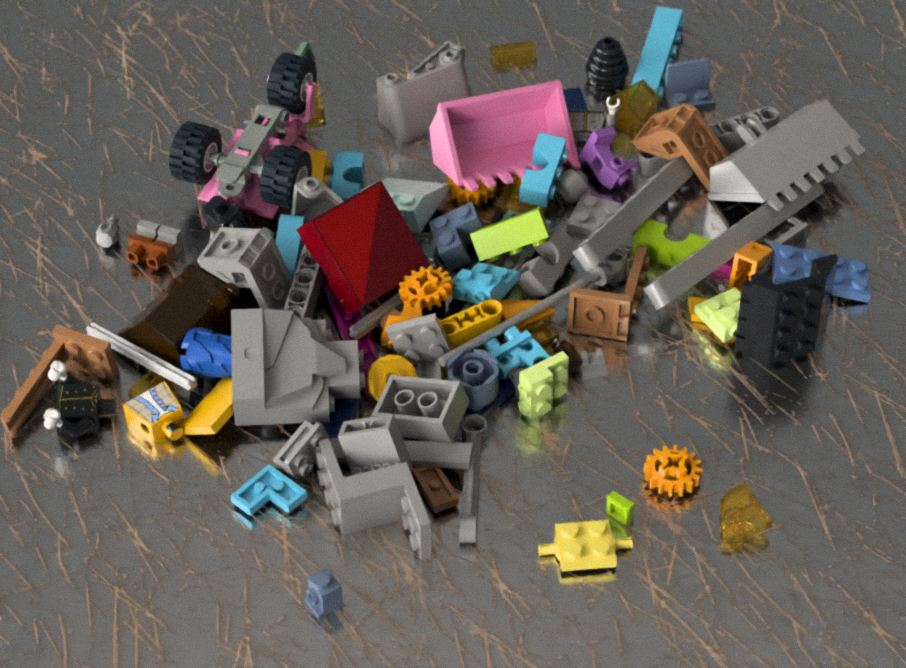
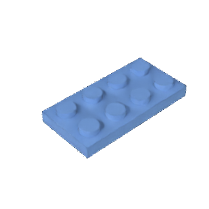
(795, 263)

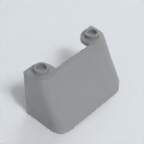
(411, 104)
(313, 198)

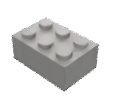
(424, 406)

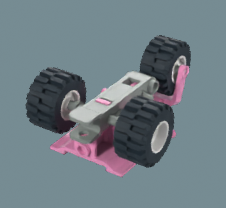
(258, 163)

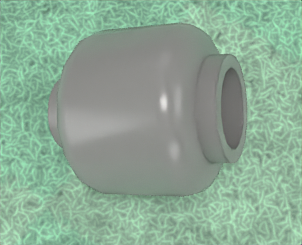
(571, 186)

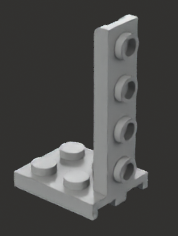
(422, 344)

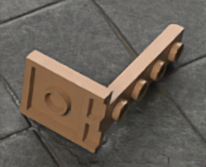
(605, 312)
(68, 347)

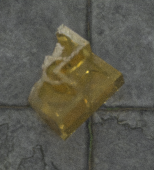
(741, 516)

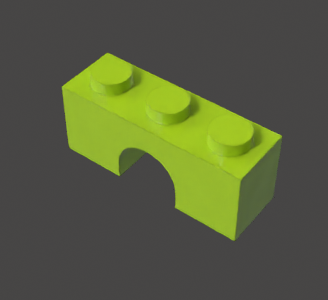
(654, 237)

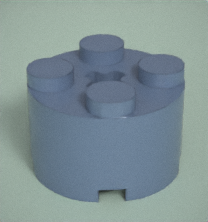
(478, 376)

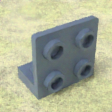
(689, 84)

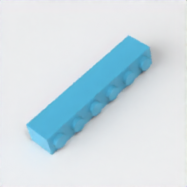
(660, 48)

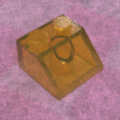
(637, 106)

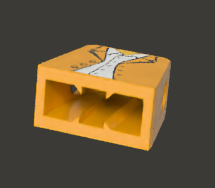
(749, 260)

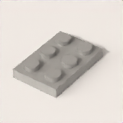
(591, 213)

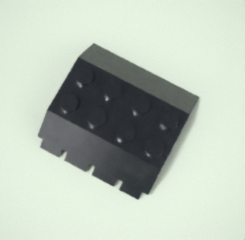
(785, 317)

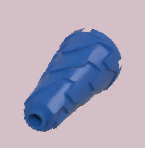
(207, 354)

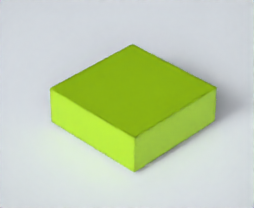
(620, 508)

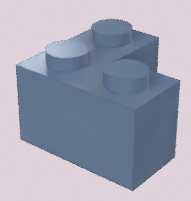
(453, 234)

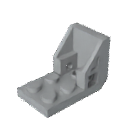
(249, 261)

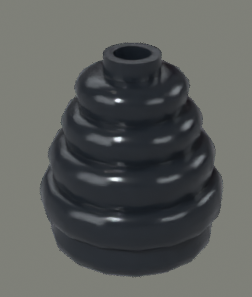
(607, 65)

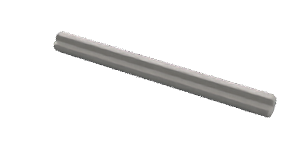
(143, 357)

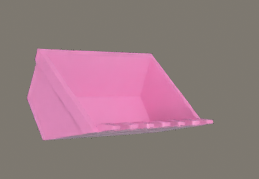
(497, 132)

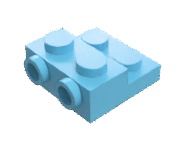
(483, 283)

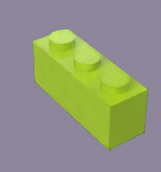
(510, 235)

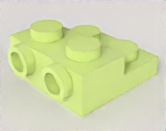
(721, 313)
(542, 384)

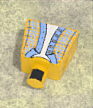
(155, 413)

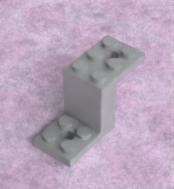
(374, 499)

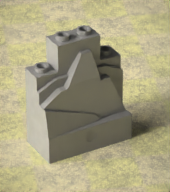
(289, 368)

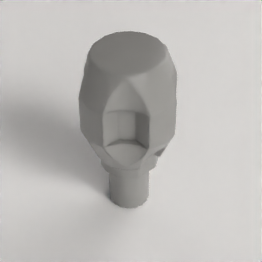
(107, 232)

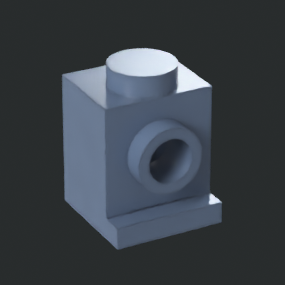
(323, 593)

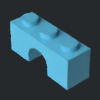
(347, 174)
(540, 186)

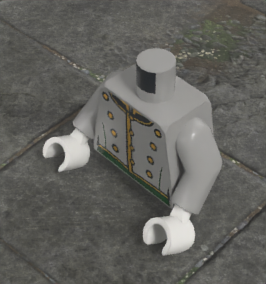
(585, 121)

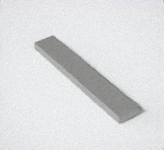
(426, 454)

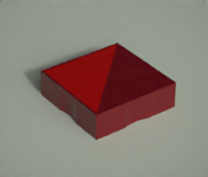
(363, 247)

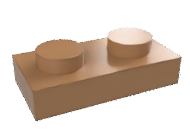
(435, 488)

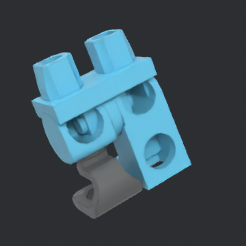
(514, 355)

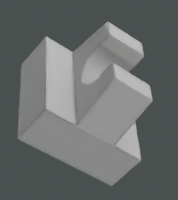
(593, 365)

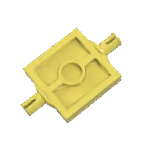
(585, 545)

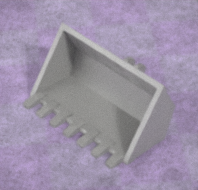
(783, 156)

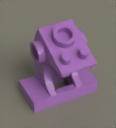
(608, 169)

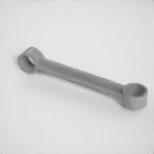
(470, 487)

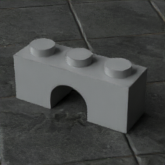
(541, 273)

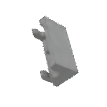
(789, 235)

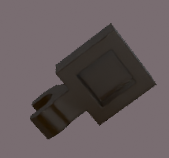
(569, 349)

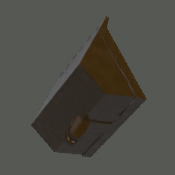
(188, 302)

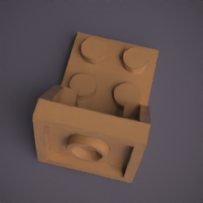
(691, 137)

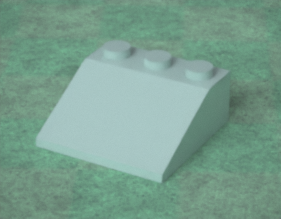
(416, 198)

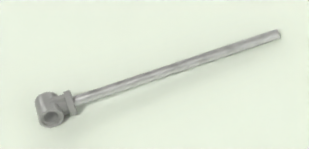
(609, 270)

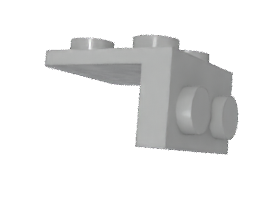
(299, 452)

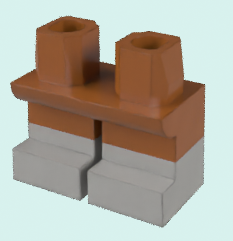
(154, 244)

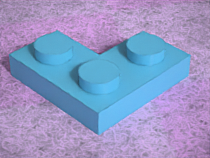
(266, 486)

